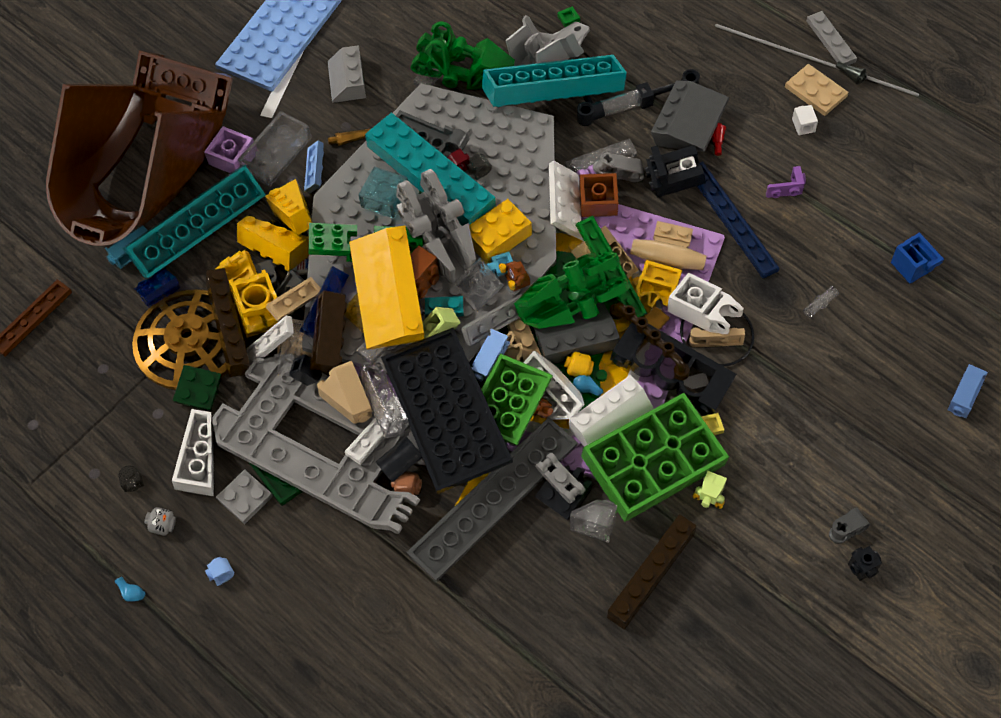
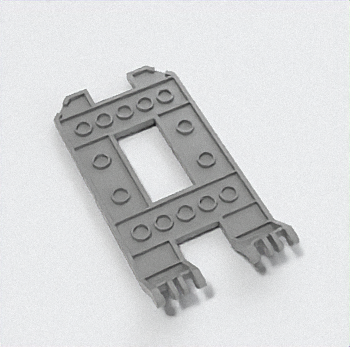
(342, 485)

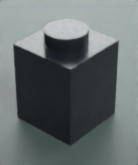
(301, 371)

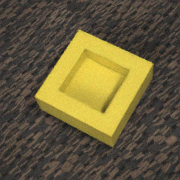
(714, 423)

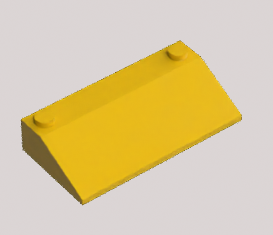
(386, 288)

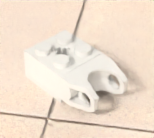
(703, 304)

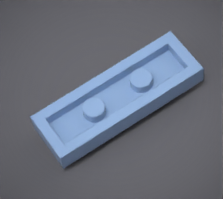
(314, 167)

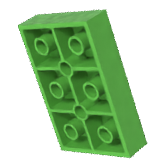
(654, 456)

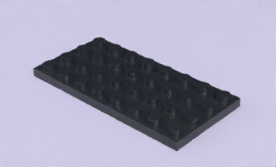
(446, 410)

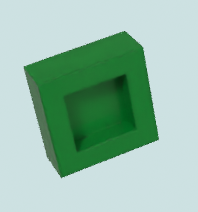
(568, 16)

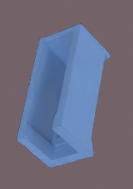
(967, 391)

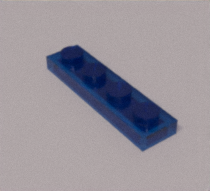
(333, 282)

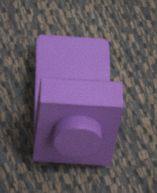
(790, 188)

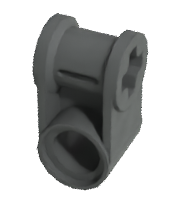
(269, 267)
(848, 526)

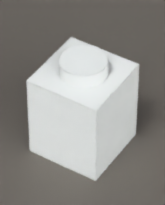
(804, 119)

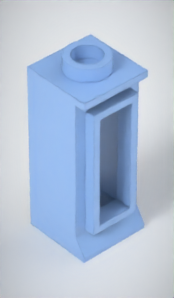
(488, 354)

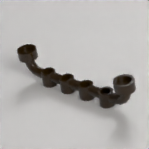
(619, 310)

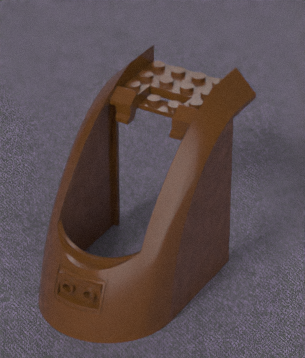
(99, 126)

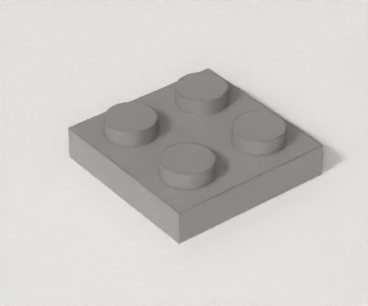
(244, 496)

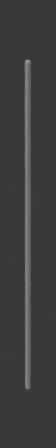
(811, 58)

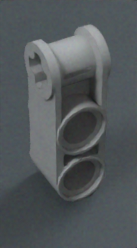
(625, 167)

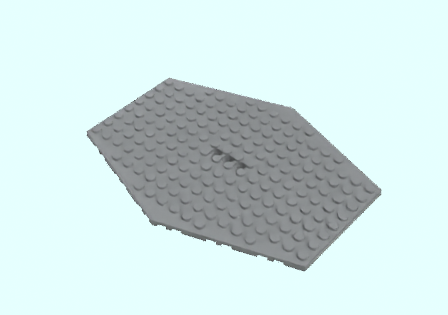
(519, 149)

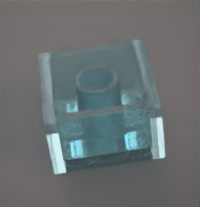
(380, 192)

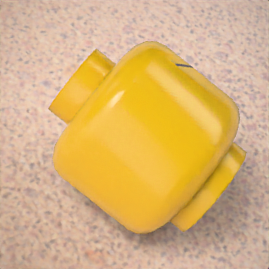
(579, 364)

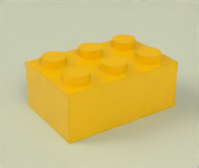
(499, 230)

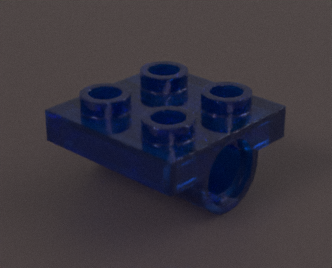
(152, 289)

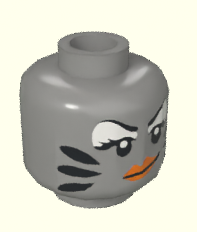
(160, 521)

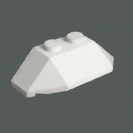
(561, 393)

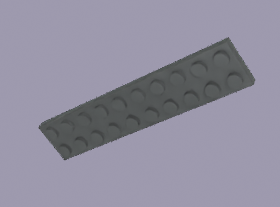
(489, 501)

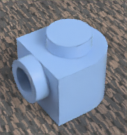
(219, 570)

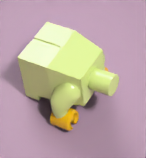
(711, 490)

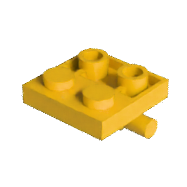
(238, 266)

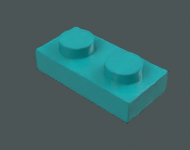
(453, 302)

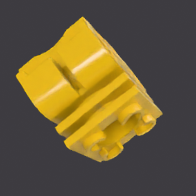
(251, 301)

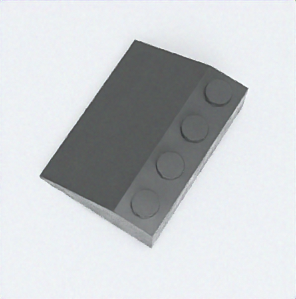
(689, 116)
(584, 336)

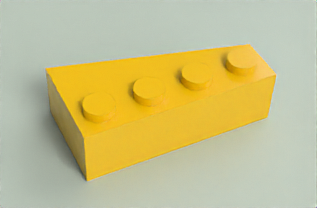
(290, 206)
(273, 241)

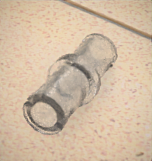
(821, 301)

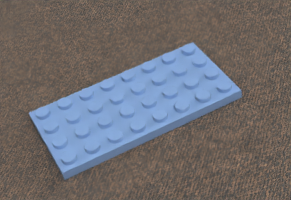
(274, 40)

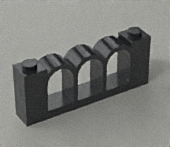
(707, 400)

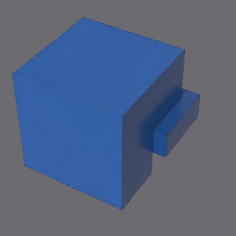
(915, 258)

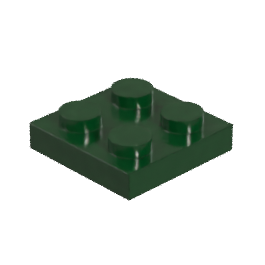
(197, 388)

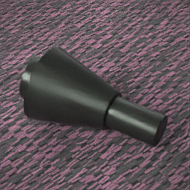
(856, 74)

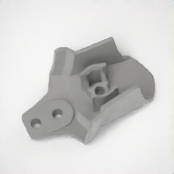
(533, 47)

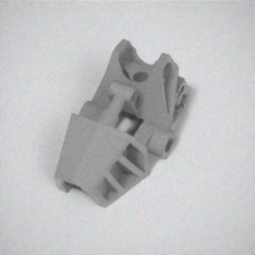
(419, 213)

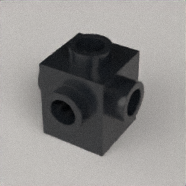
(865, 563)

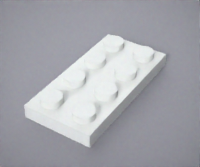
(564, 198)

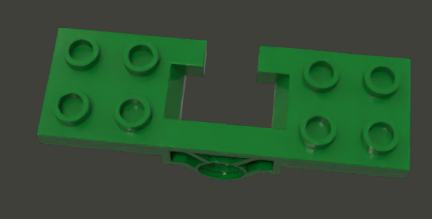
(335, 239)

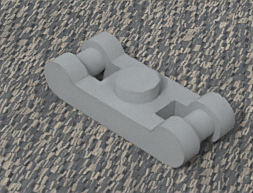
(560, 478)

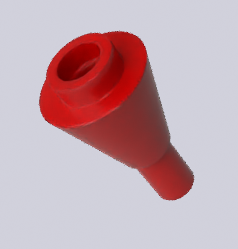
(718, 137)

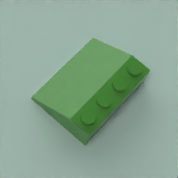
(513, 395)

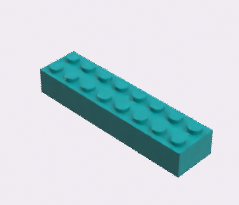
(553, 80)
(412, 155)
(194, 221)

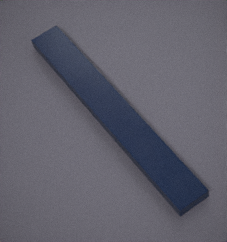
(737, 225)

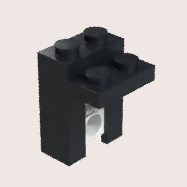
(676, 165)

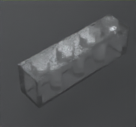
(383, 400)

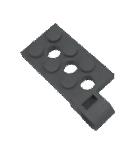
(450, 138)

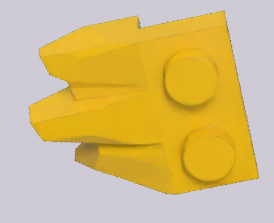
(657, 282)

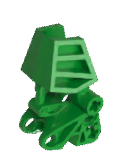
(443, 47)
(543, 306)

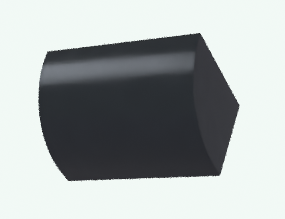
(399, 459)

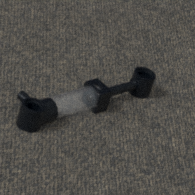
(641, 96)

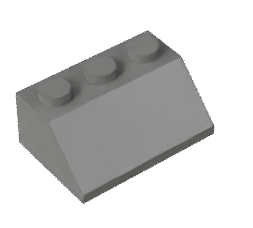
(346, 75)

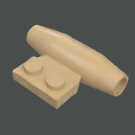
(670, 248)

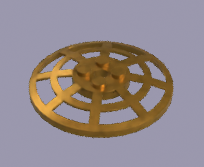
(175, 342)

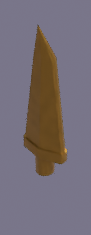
(346, 137)

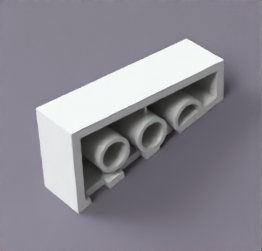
(196, 461)

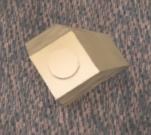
(346, 393)

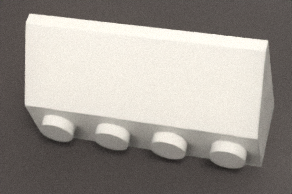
(610, 411)

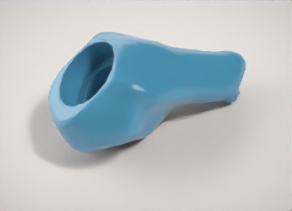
(586, 385)
(129, 591)

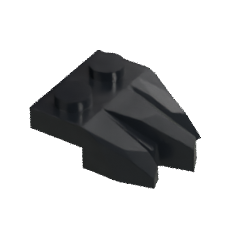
(555, 501)

